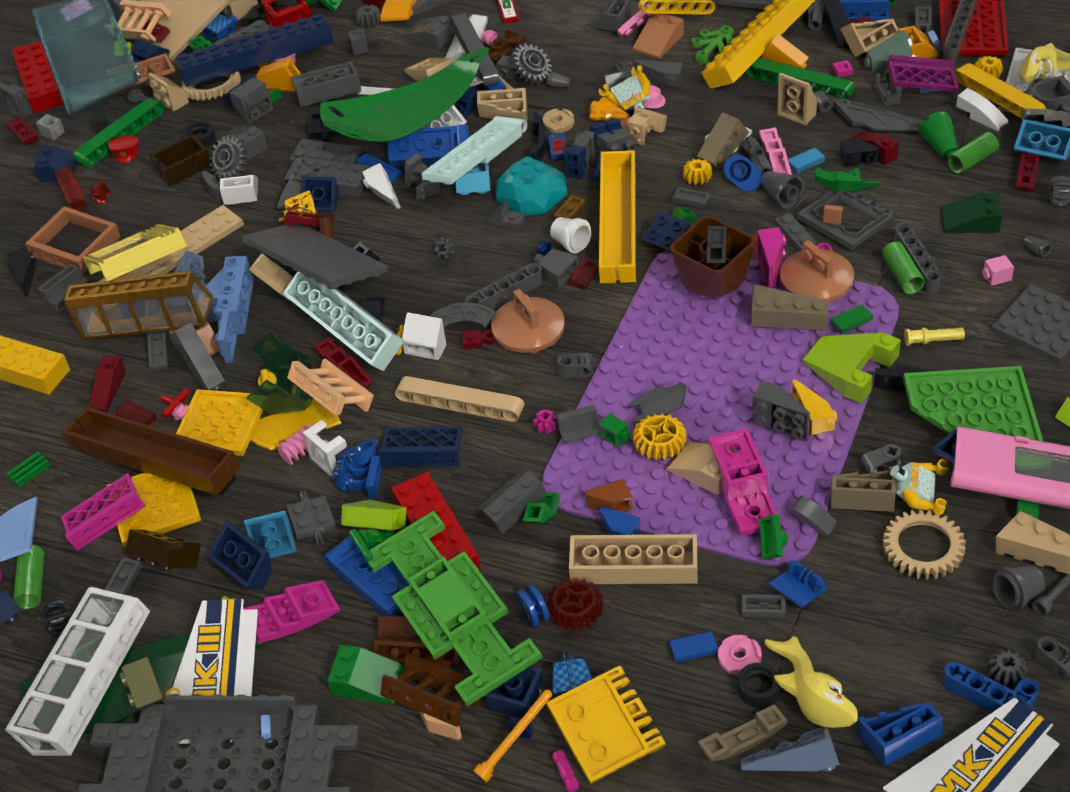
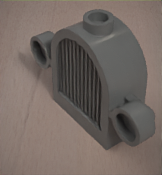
(1053, 93)

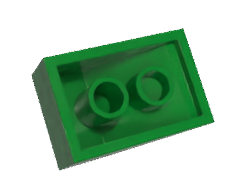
(359, 674)

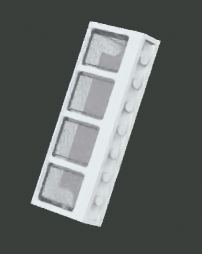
(77, 673)

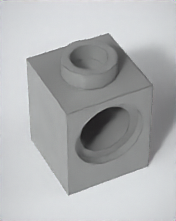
(50, 127)

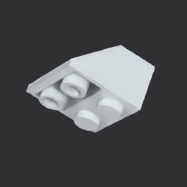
(239, 189)
(423, 336)

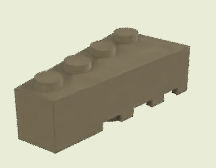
(788, 310)

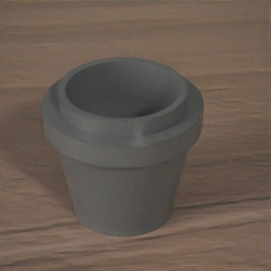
(1017, 586)

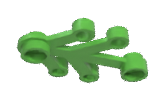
(724, 32)

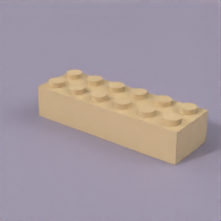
(634, 559)

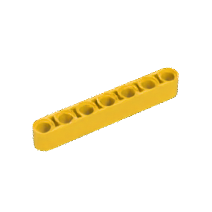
(996, 90)

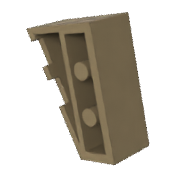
(722, 140)
(864, 492)

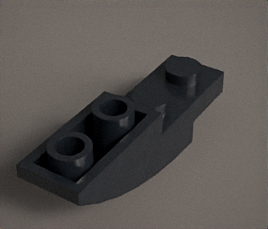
(893, 378)

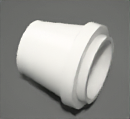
(571, 233)

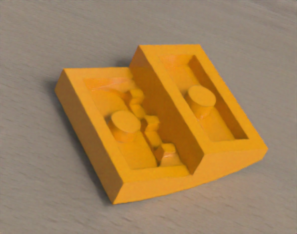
(397, 10)

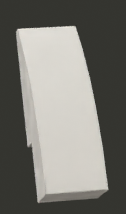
(981, 109)

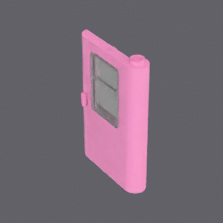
(1012, 467)

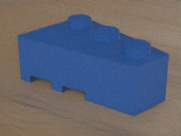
(900, 732)

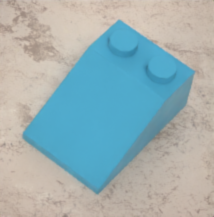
(474, 180)

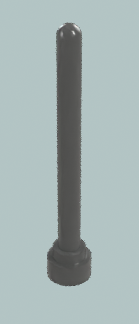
(1043, 604)

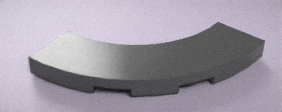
(464, 313)

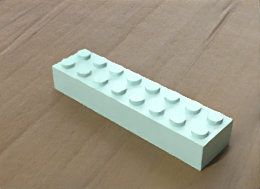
(345, 320)

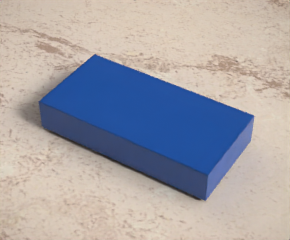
(693, 647)

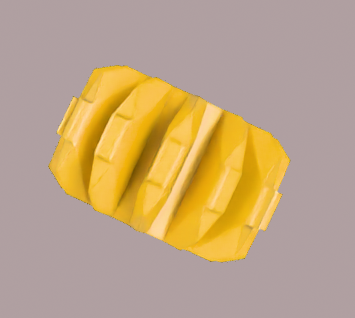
(990, 65)
(697, 171)

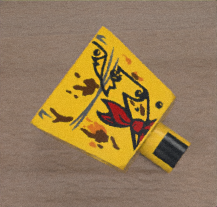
(300, 203)

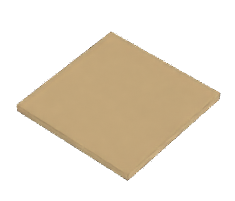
(185, 22)

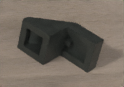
(255, 13)
(716, 244)

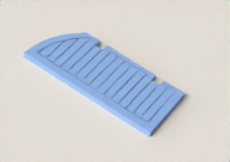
(17, 529)

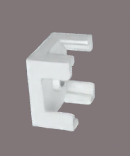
(322, 451)

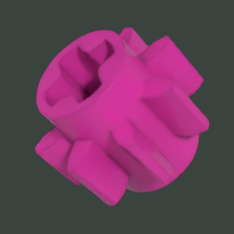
(545, 421)

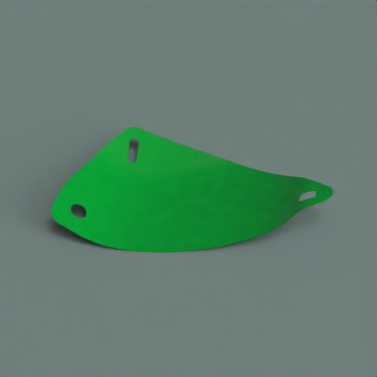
(405, 107)

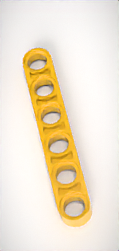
(676, 9)

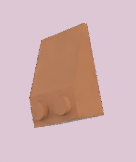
(659, 35)

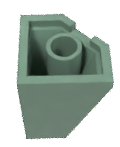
(896, 45)

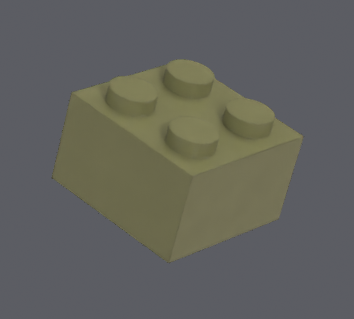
(142, 684)

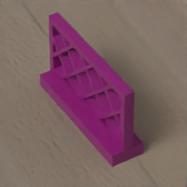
(925, 67)

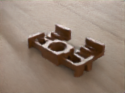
(503, 44)

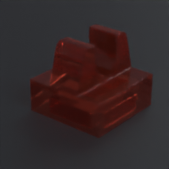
(99, 191)

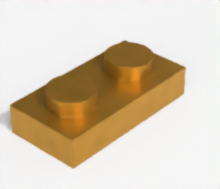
(571, 207)

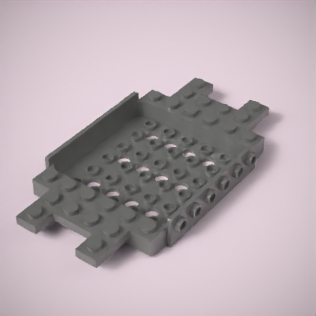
(146, 751)

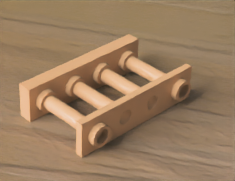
(141, 8)
(330, 386)

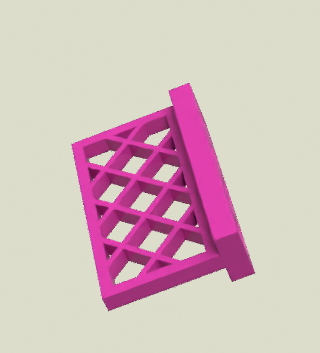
(100, 521)

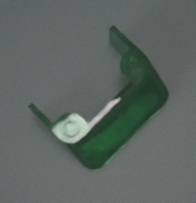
(285, 395)

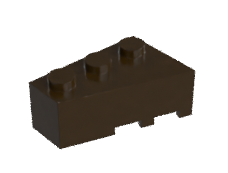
(162, 550)

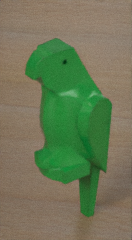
(843, 181)

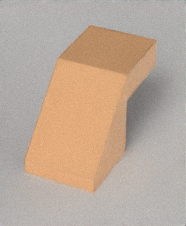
(440, 727)

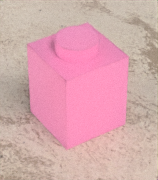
(998, 270)

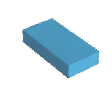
(806, 160)

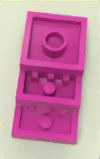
(294, 610)

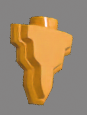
(606, 110)

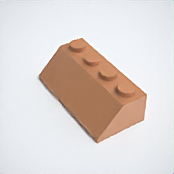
(157, 65)

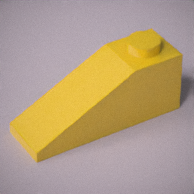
(821, 415)

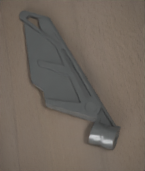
(868, 116)

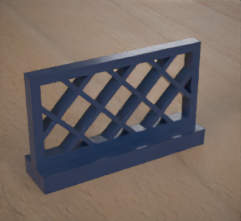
(420, 454)

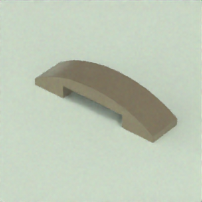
(745, 736)

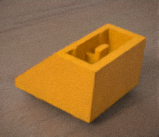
(921, 43)

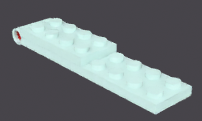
(476, 149)

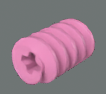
(293, 446)

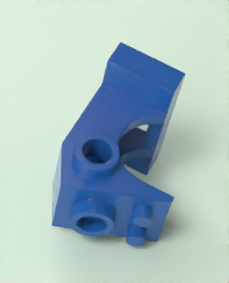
(347, 472)

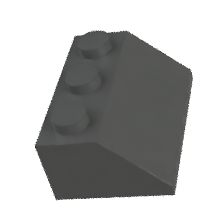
(510, 501)

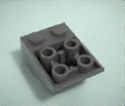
(780, 411)

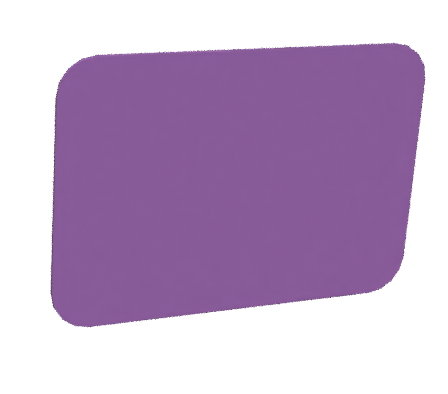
(722, 360)

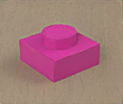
(842, 68)

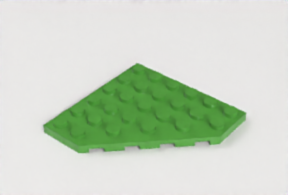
(974, 399)

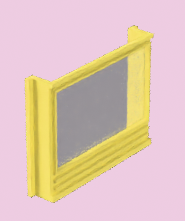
(135, 251)

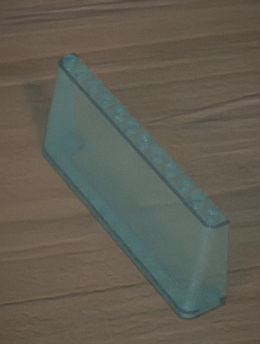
(85, 51)

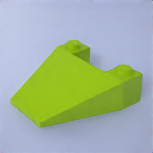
(842, 357)

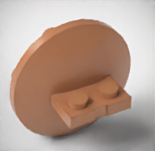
(817, 273)
(527, 324)

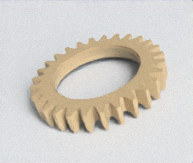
(233, 81)
(942, 565)

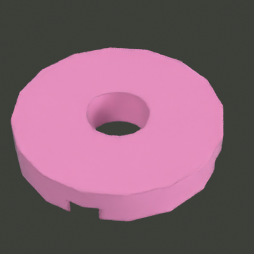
(735, 644)

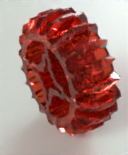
(572, 610)

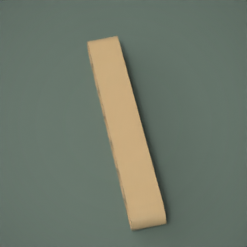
(459, 399)

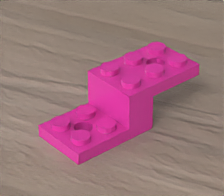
(742, 479)

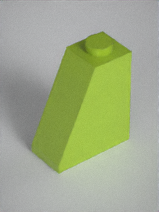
(373, 515)

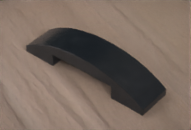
(538, 149)

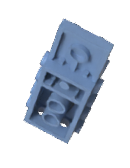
(231, 303)

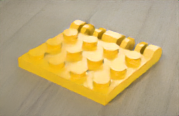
(603, 727)

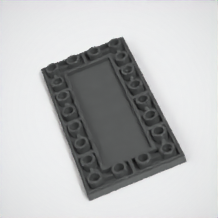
(315, 255)

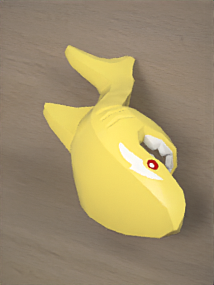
(1043, 60)
(812, 688)

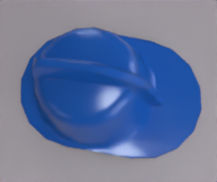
(742, 172)
(361, 454)

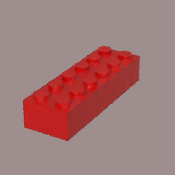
(37, 77)
(421, 498)

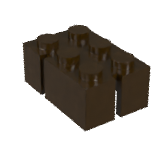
(180, 159)

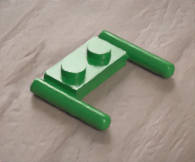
(369, 539)

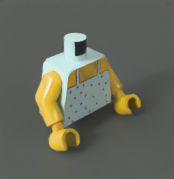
(630, 92)
(917, 485)

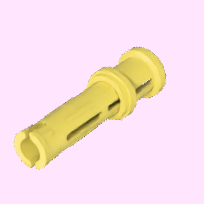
(925, 336)

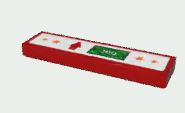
(508, 11)

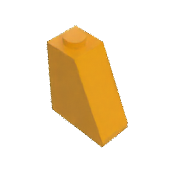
(784, 52)
(278, 75)

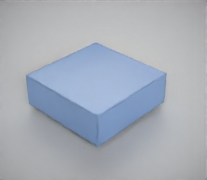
(935, 40)
(266, 727)

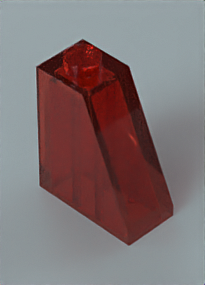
(70, 188)

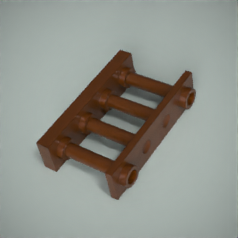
(417, 698)

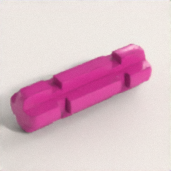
(565, 771)

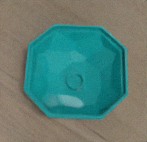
(530, 187)

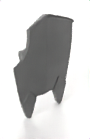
(660, 401)

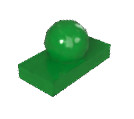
(772, 537)

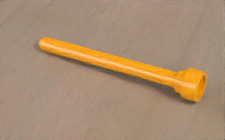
(485, 769)

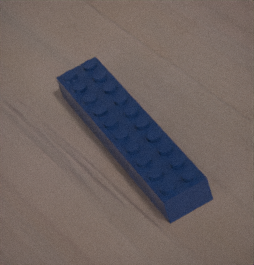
(254, 49)

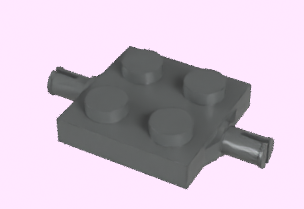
(311, 517)

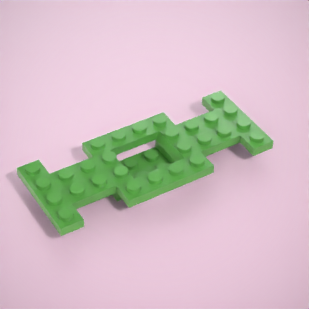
(460, 604)

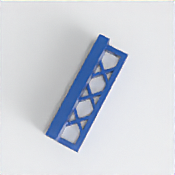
(871, 8)

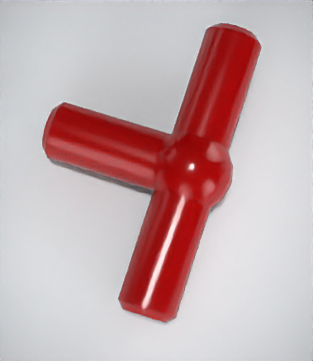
(173, 402)

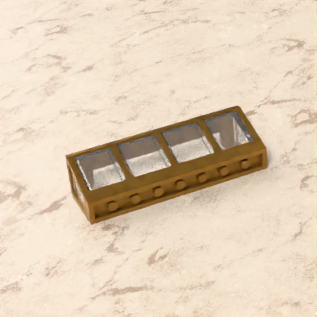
(138, 305)

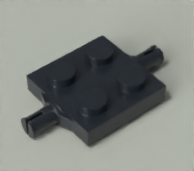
(318, 129)

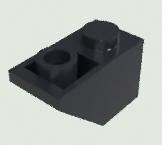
(858, 152)

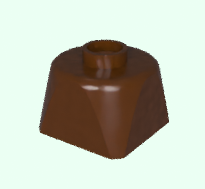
(712, 278)

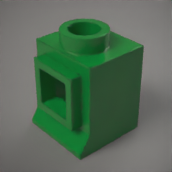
(615, 430)

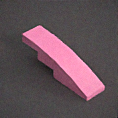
(774, 151)

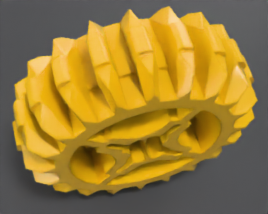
(659, 436)

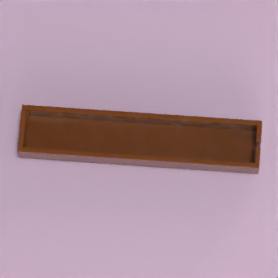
(152, 450)

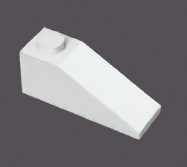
(379, 183)

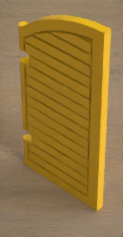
(279, 427)

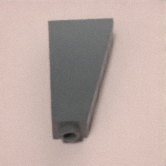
(197, 357)

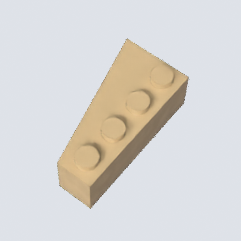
(1035, 541)

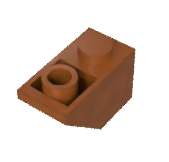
(612, 496)

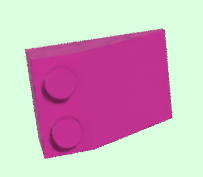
(770, 254)

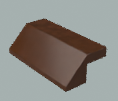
(398, 639)

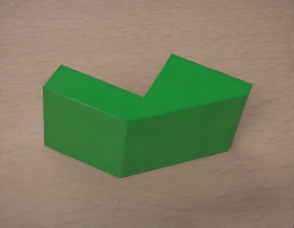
(542, 510)

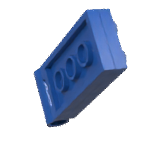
(425, 144)
(374, 587)

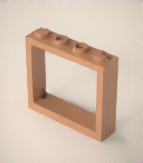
(41, 251)

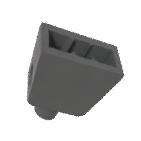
(557, 266)

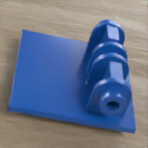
(799, 584)

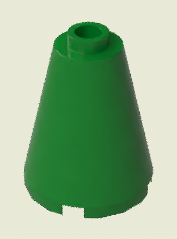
(939, 133)

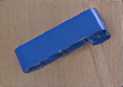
(962, 679)

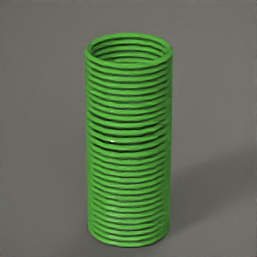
(973, 152)
(903, 267)
(29, 578)

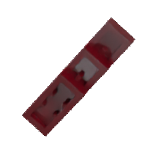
(337, 356)

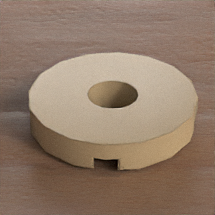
(566, 120)

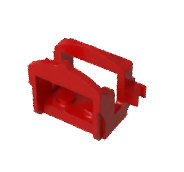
(287, 14)

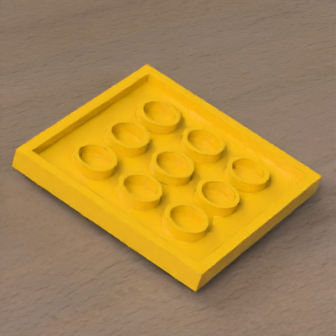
(221, 419)
(167, 506)

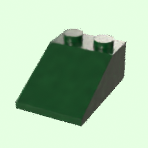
(973, 214)

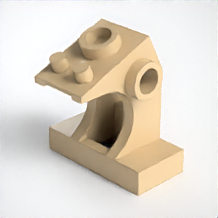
(643, 122)

